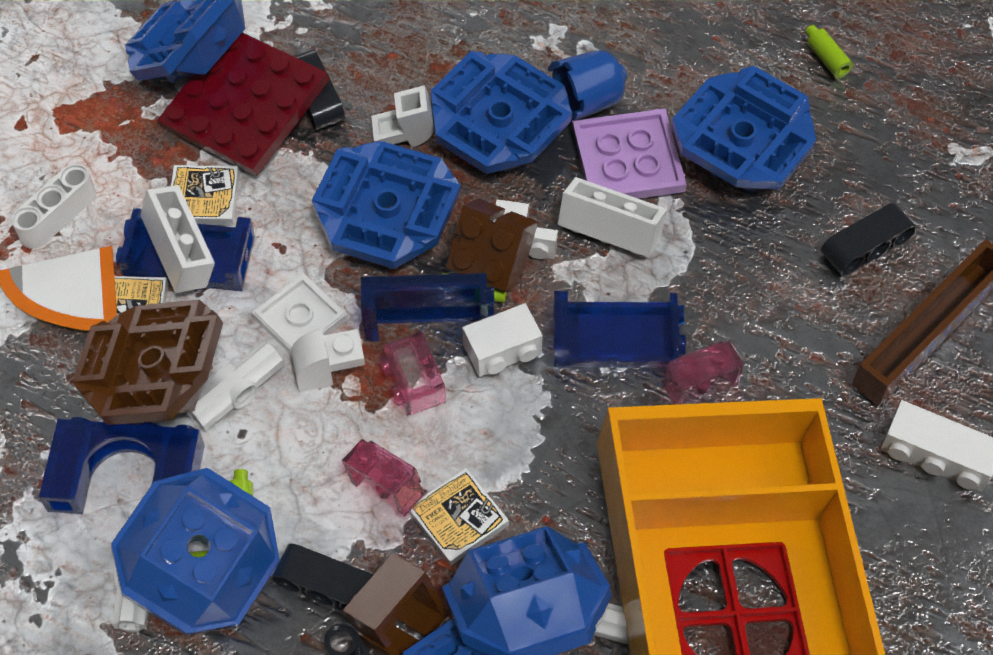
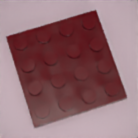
(245, 103)

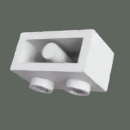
(502, 340)

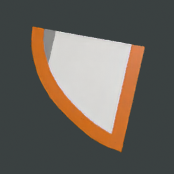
(66, 289)

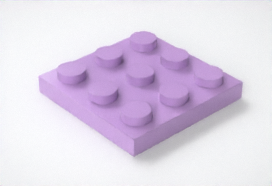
(630, 153)

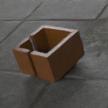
(490, 246)
(392, 595)

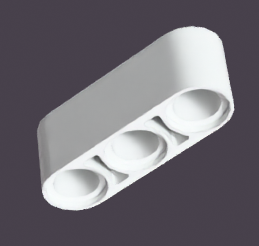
(53, 206)

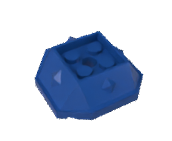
(184, 38)
(498, 111)
(746, 129)
(378, 176)
(188, 590)
(528, 595)

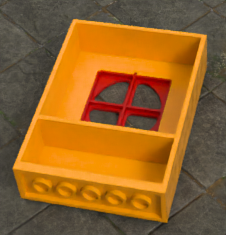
(729, 488)

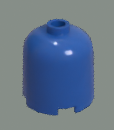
(591, 81)

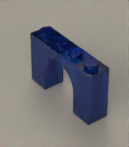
(85, 444)

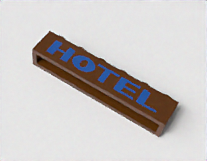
(927, 326)

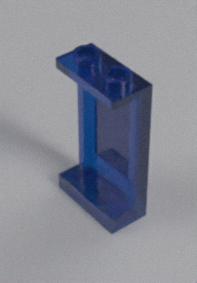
(228, 247)
(424, 300)
(617, 333)

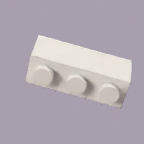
(612, 217)
(177, 238)
(940, 446)

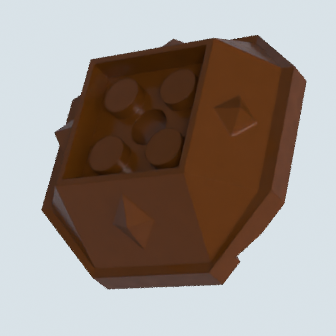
(148, 361)

